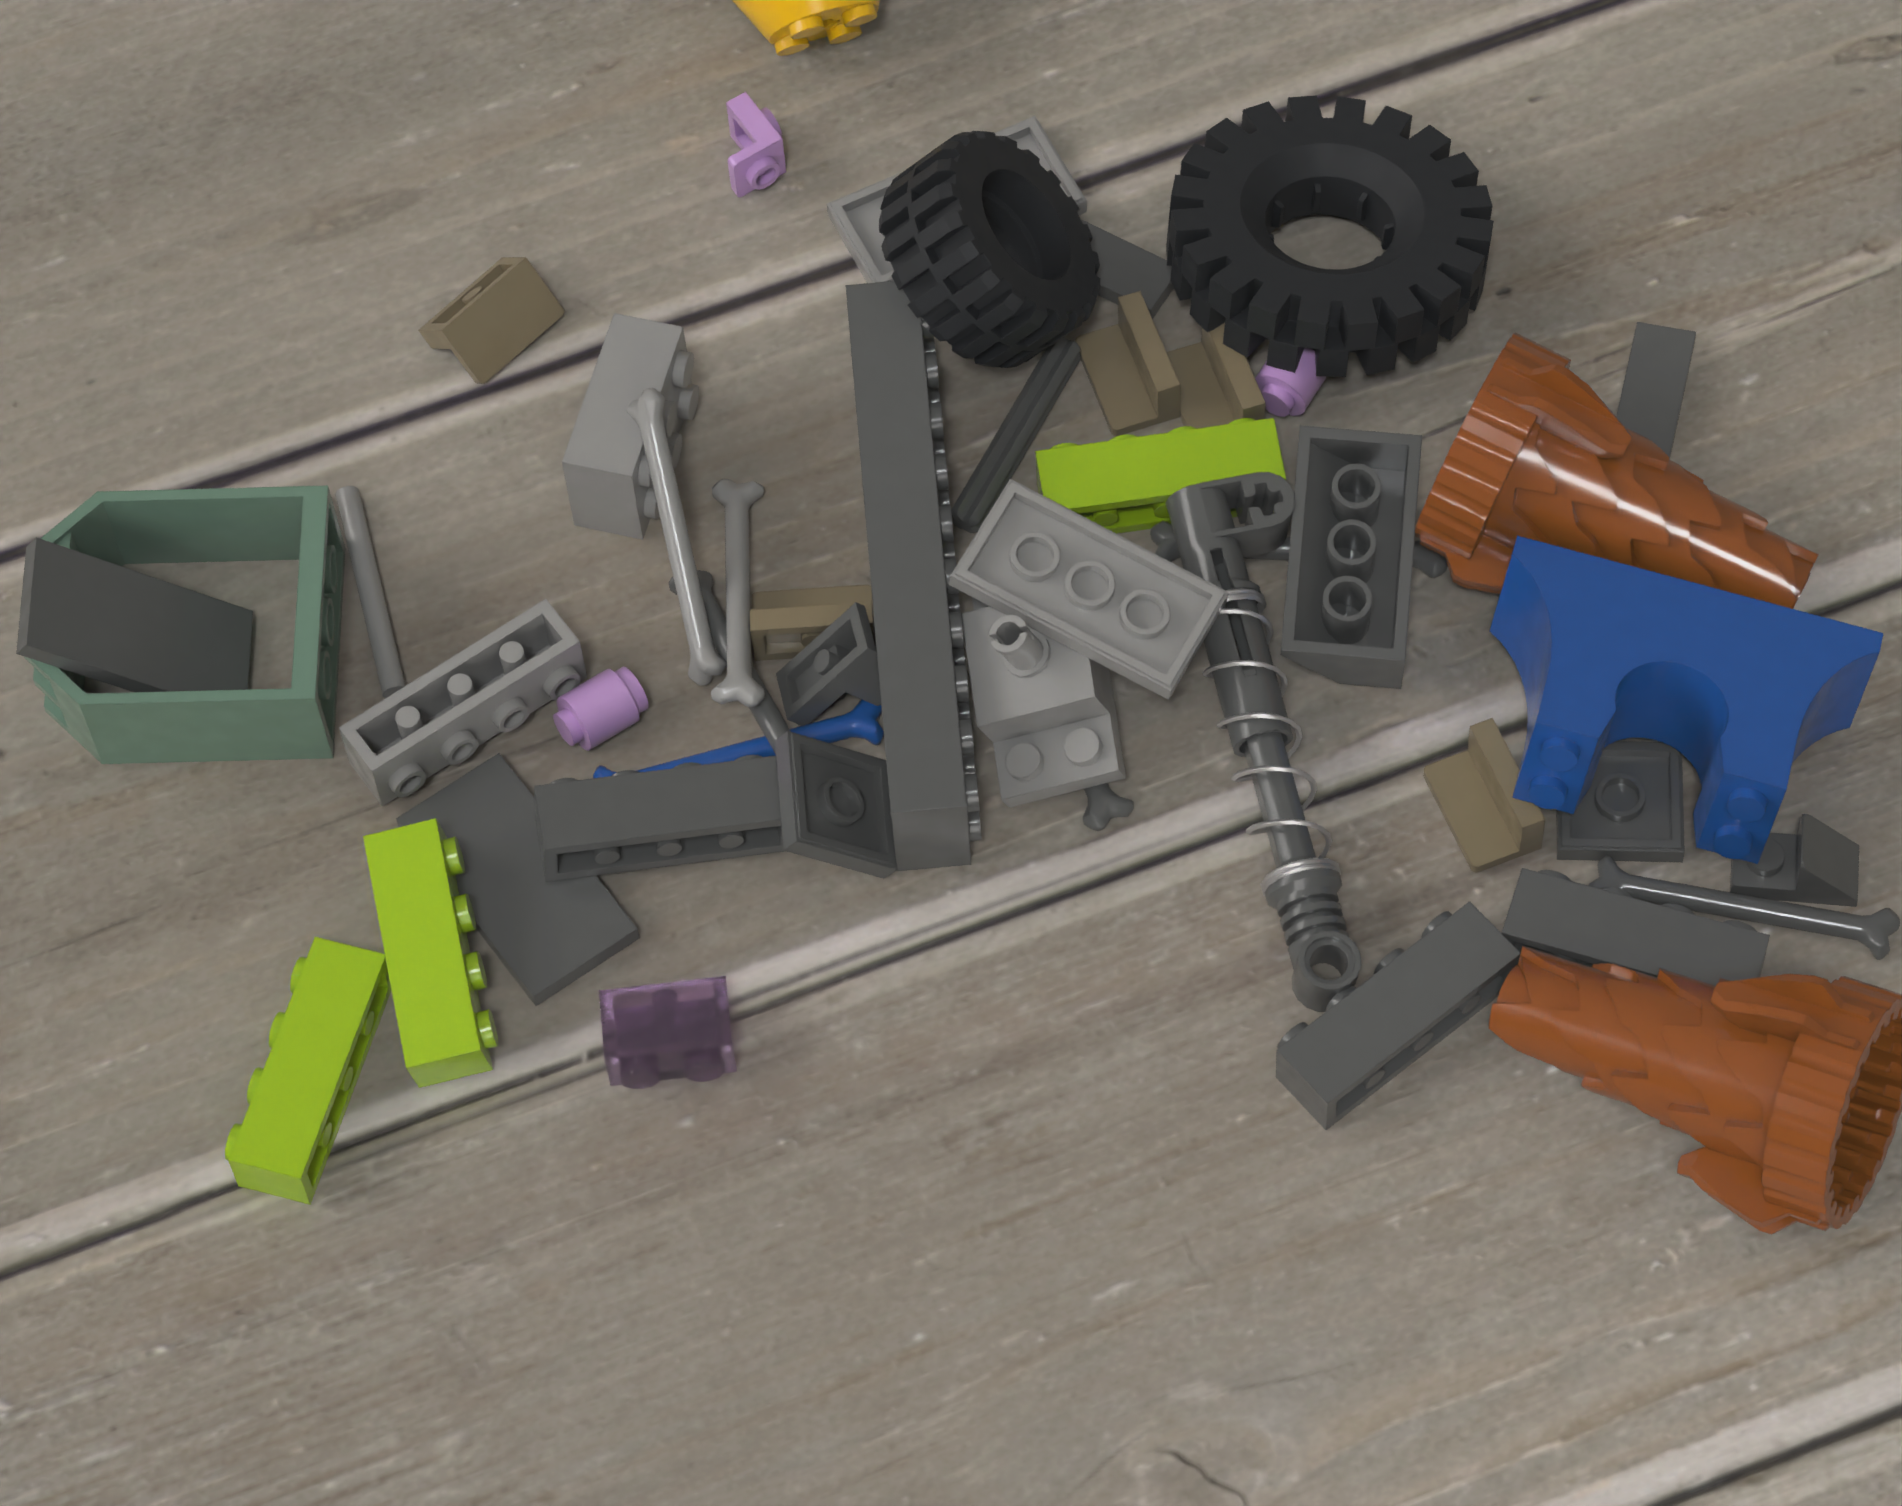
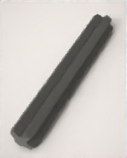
(1015, 435)

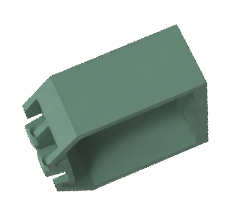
(213, 528)

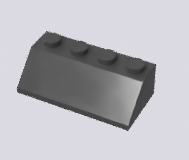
(1352, 554)

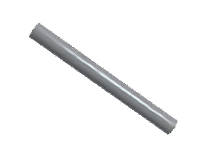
(370, 590)

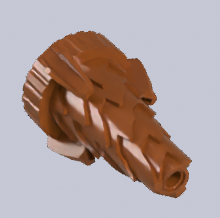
(1563, 470)
(1770, 1073)

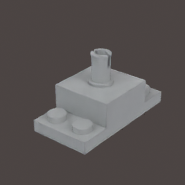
(1040, 708)

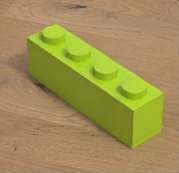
(1131, 477)
(429, 952)
(309, 1071)

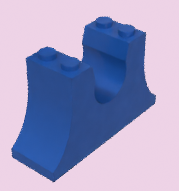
(1677, 663)

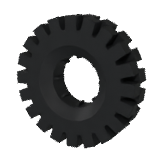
(1395, 185)

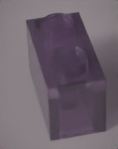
(667, 1032)

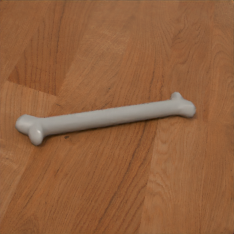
(703, 657)
(739, 681)

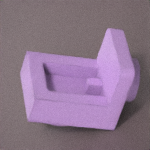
(760, 143)

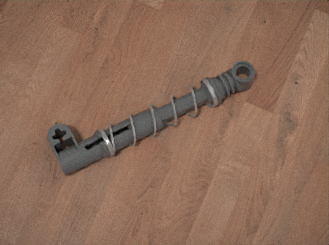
(1254, 713)

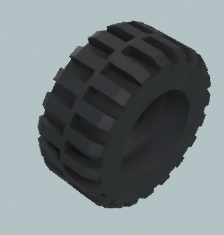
(989, 249)

